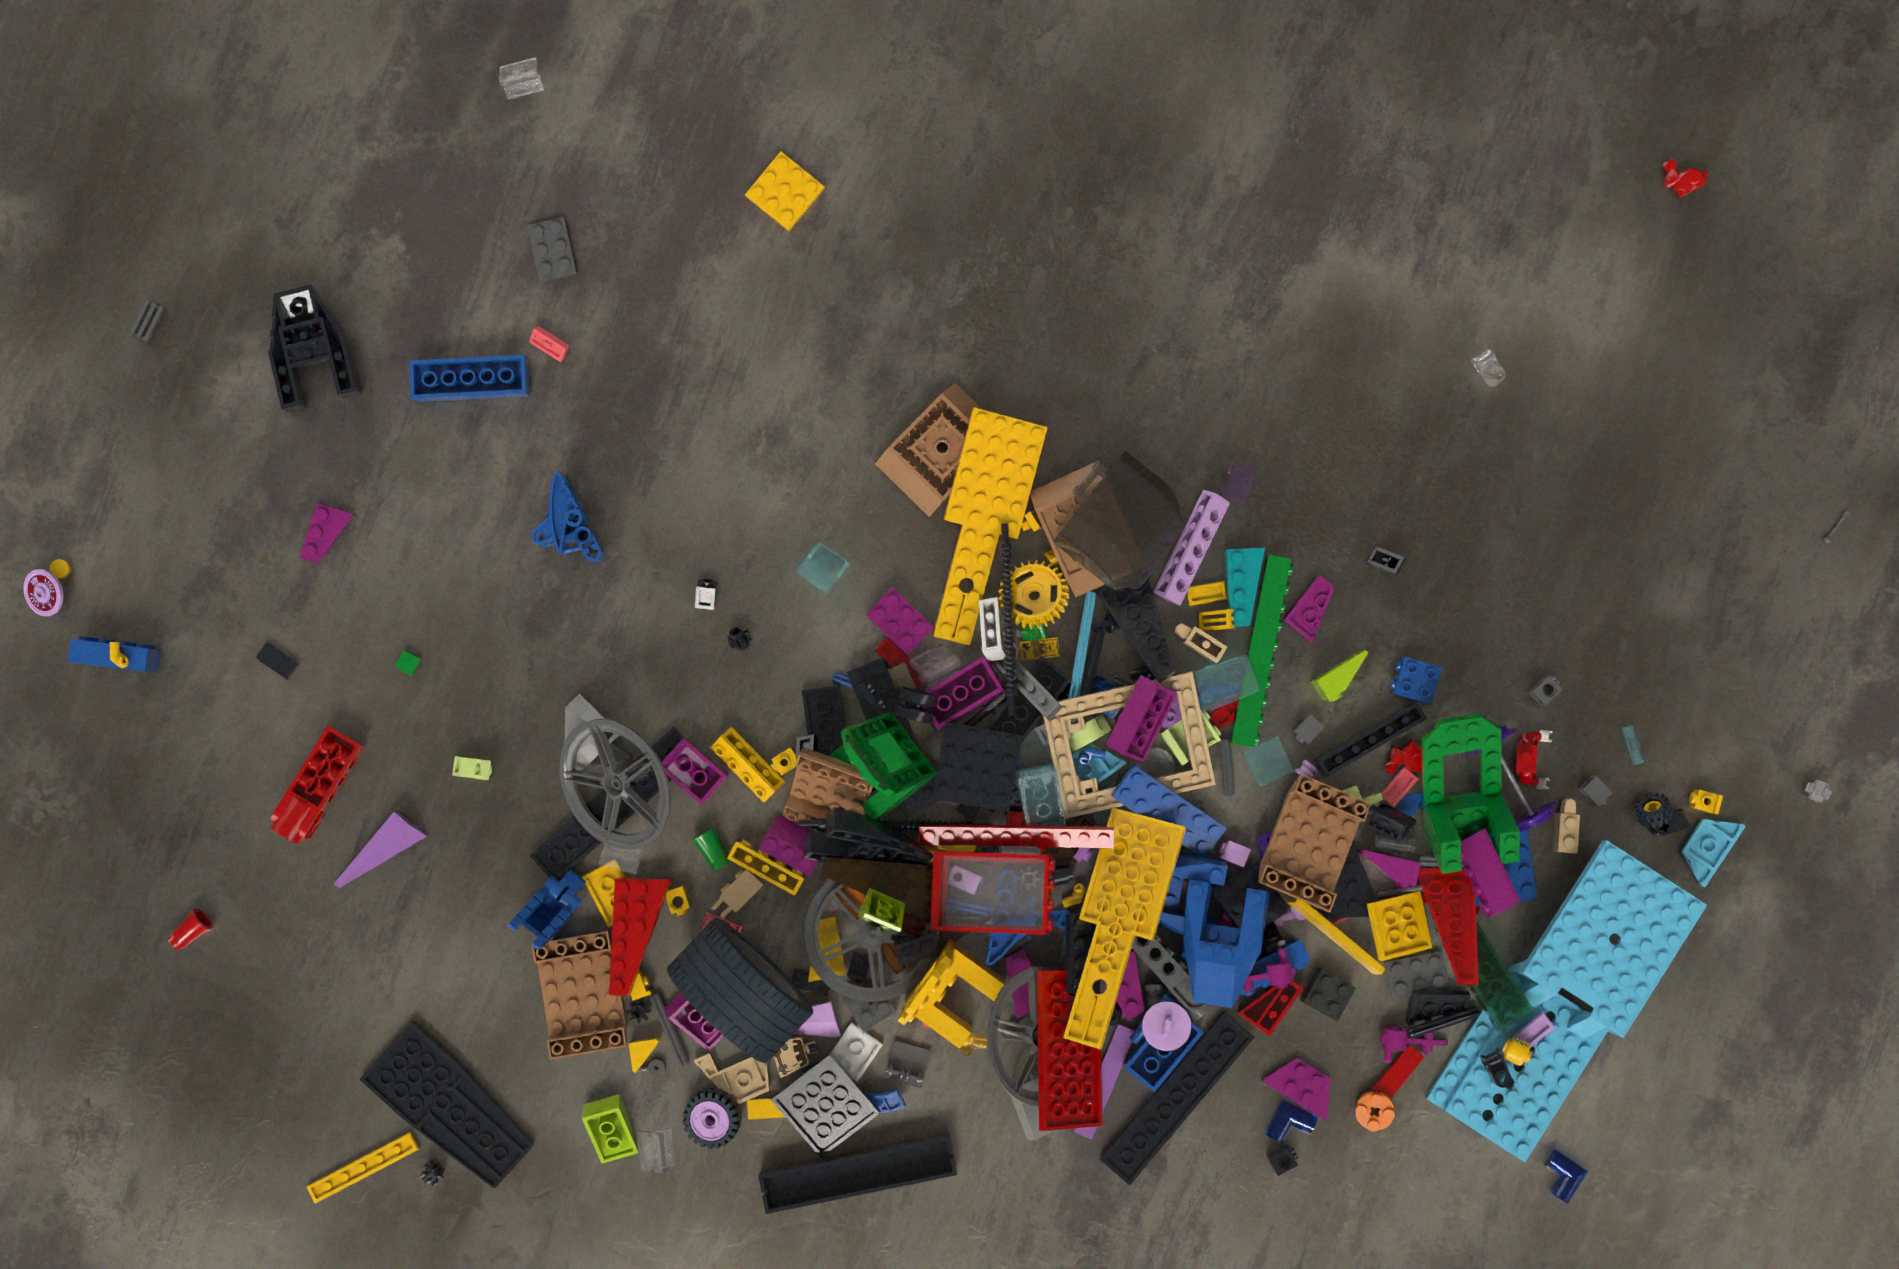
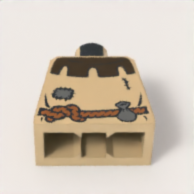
(794, 1055)

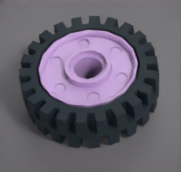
(721, 1108)

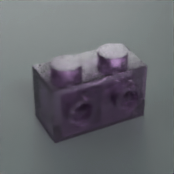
(1238, 483)

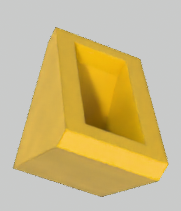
(641, 1050)

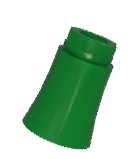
(711, 848)

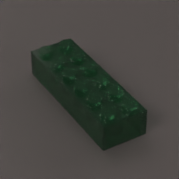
(1496, 987)

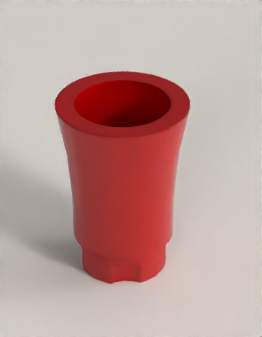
(190, 929)

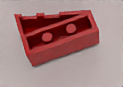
(1271, 1007)

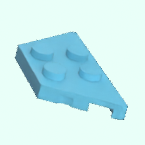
(1096, 767)
(1709, 847)

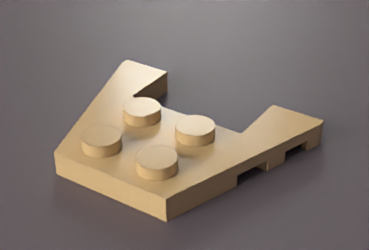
(741, 1080)

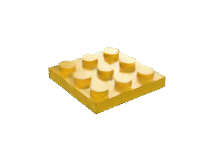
(784, 191)
(1399, 925)

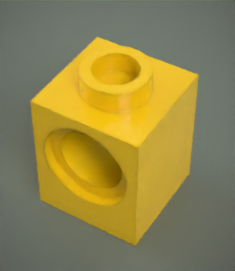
(682, 892)

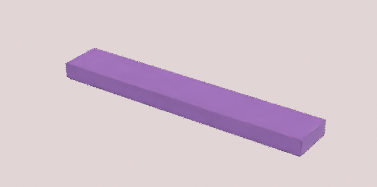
(1111, 1068)

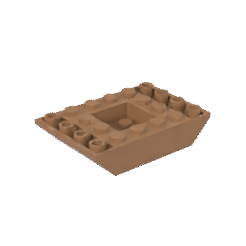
(914, 459)

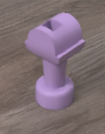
(1293, 914)

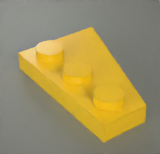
(828, 936)

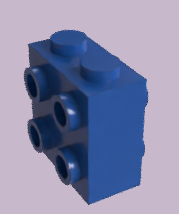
(1415, 680)

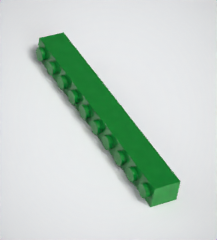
(1261, 647)

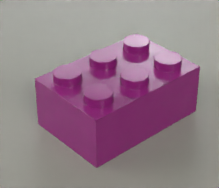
(900, 621)

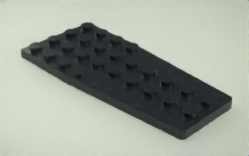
(447, 1105)

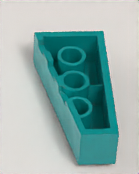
(1241, 580)

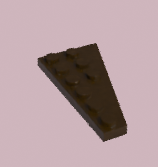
(898, 880)

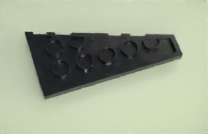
(1140, 622)
(1352, 889)

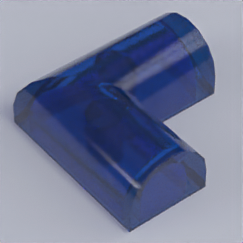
(1287, 1116)
(1570, 1176)

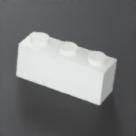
(992, 629)

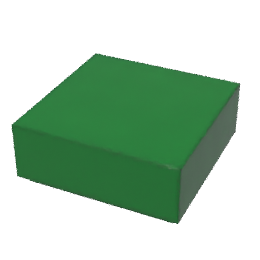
(408, 663)

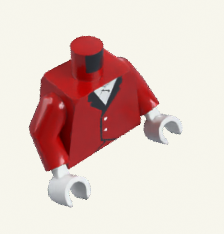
(1527, 758)

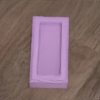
(1535, 1029)

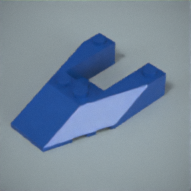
(1191, 868)
(1221, 955)

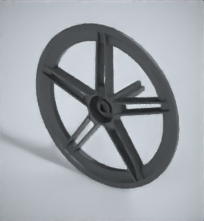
(615, 784)
(868, 934)
(1027, 1033)

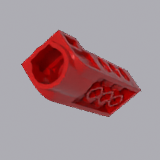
(315, 786)

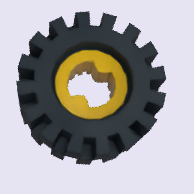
(1661, 813)

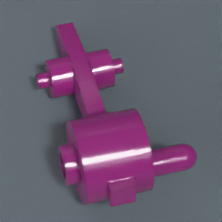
(1278, 973)
(1397, 1039)

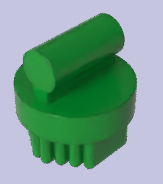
(1034, 634)

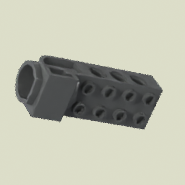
(1175, 978)

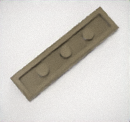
(901, 677)

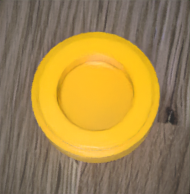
(60, 568)

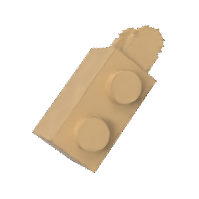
(1201, 642)
(1566, 828)
(738, 892)

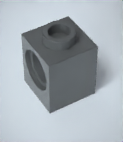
(1537, 691)
(1307, 729)
(1595, 791)

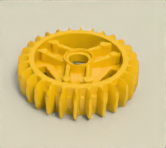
(1040, 582)

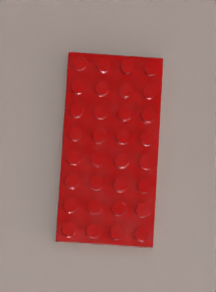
(1066, 1069)

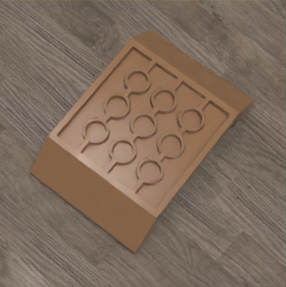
(1055, 506)
(822, 785)
(1311, 841)
(577, 996)

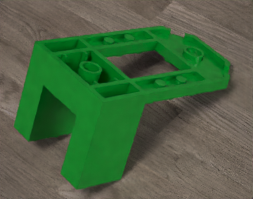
(905, 763)
(1463, 815)

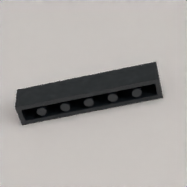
(1370, 739)

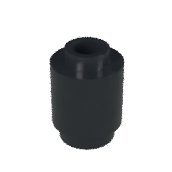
(1062, 875)

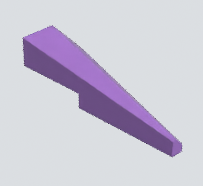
(388, 841)

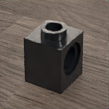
(1275, 1156)

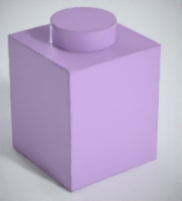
(1234, 853)

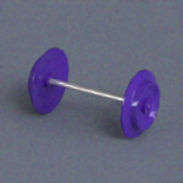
(1531, 817)

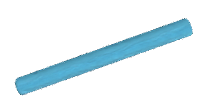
(1082, 644)

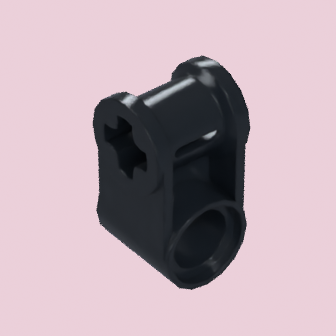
(1677, 823)
(1494, 1065)

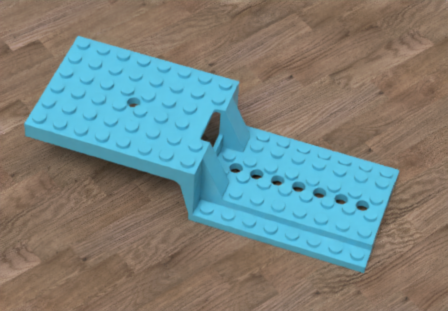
(1576, 955)

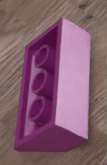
(1141, 719)
(1487, 875)

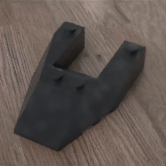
(304, 336)
(862, 838)

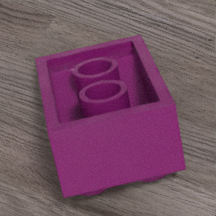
(693, 771)
(1399, 870)
(692, 1022)

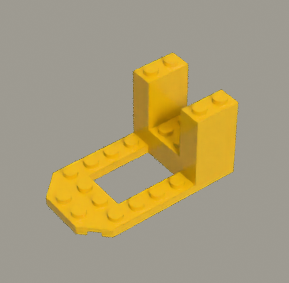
(929, 991)

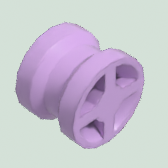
(1307, 769)

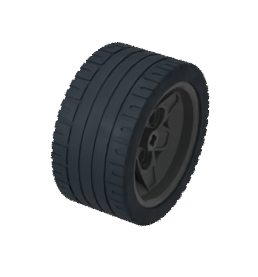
(739, 991)

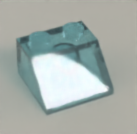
(822, 568)

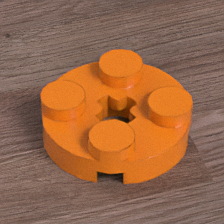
(1376, 1100)

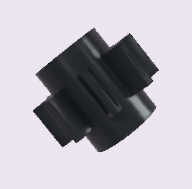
(739, 638)
(642, 1007)
(432, 1172)

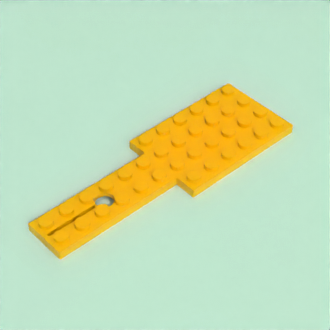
(987, 491)
(1124, 902)

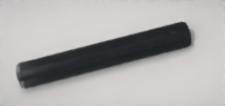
(1092, 662)
(1443, 1022)

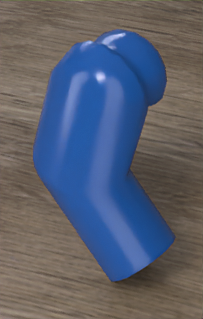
(1090, 753)

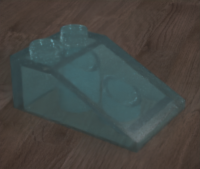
(1225, 683)
(1040, 796)

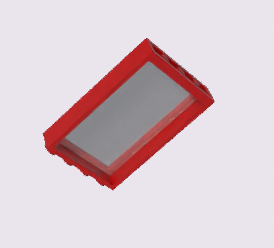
(992, 892)

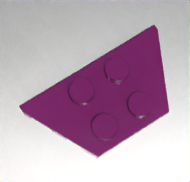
(1302, 1085)

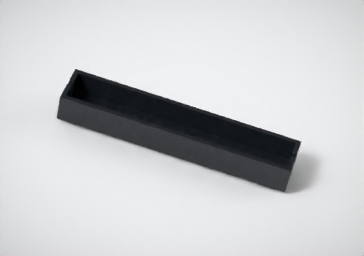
(857, 1173)

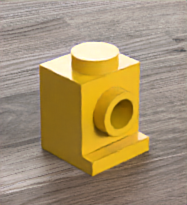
(788, 754)
(1713, 802)
(640, 987)

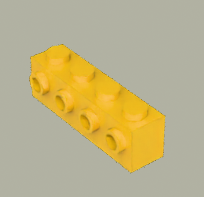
(747, 764)
(765, 867)

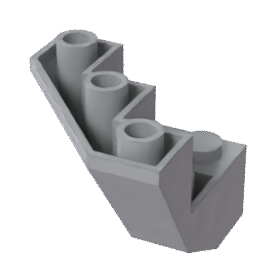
(577, 713)

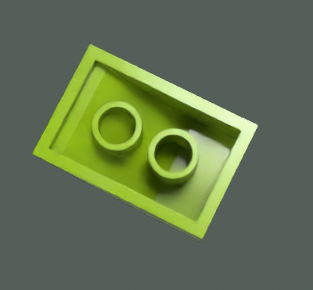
(1337, 679)
(882, 910)
(609, 1128)

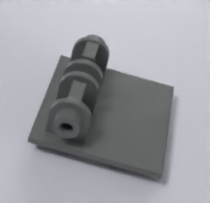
(907, 1064)

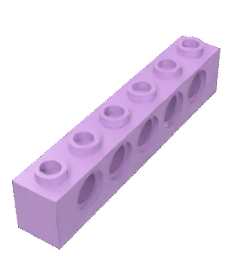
(1191, 547)

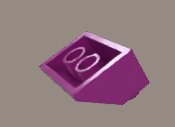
(786, 844)

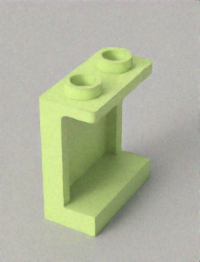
(1176, 739)

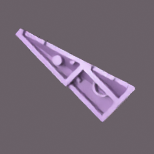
(822, 1022)

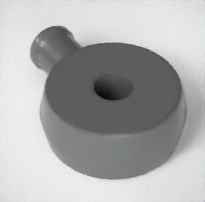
(651, 1067)

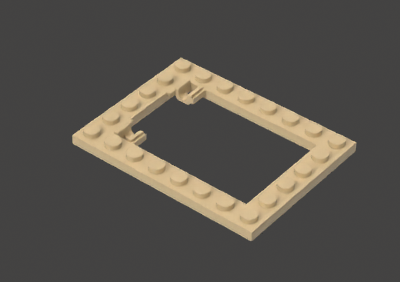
(1058, 730)

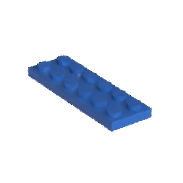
(1155, 800)

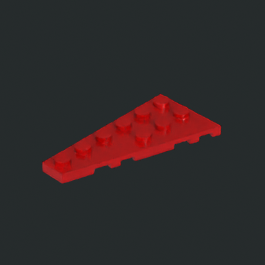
(1454, 915)
(634, 921)

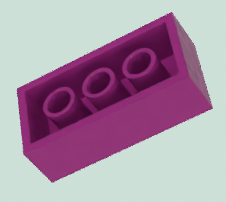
(965, 692)

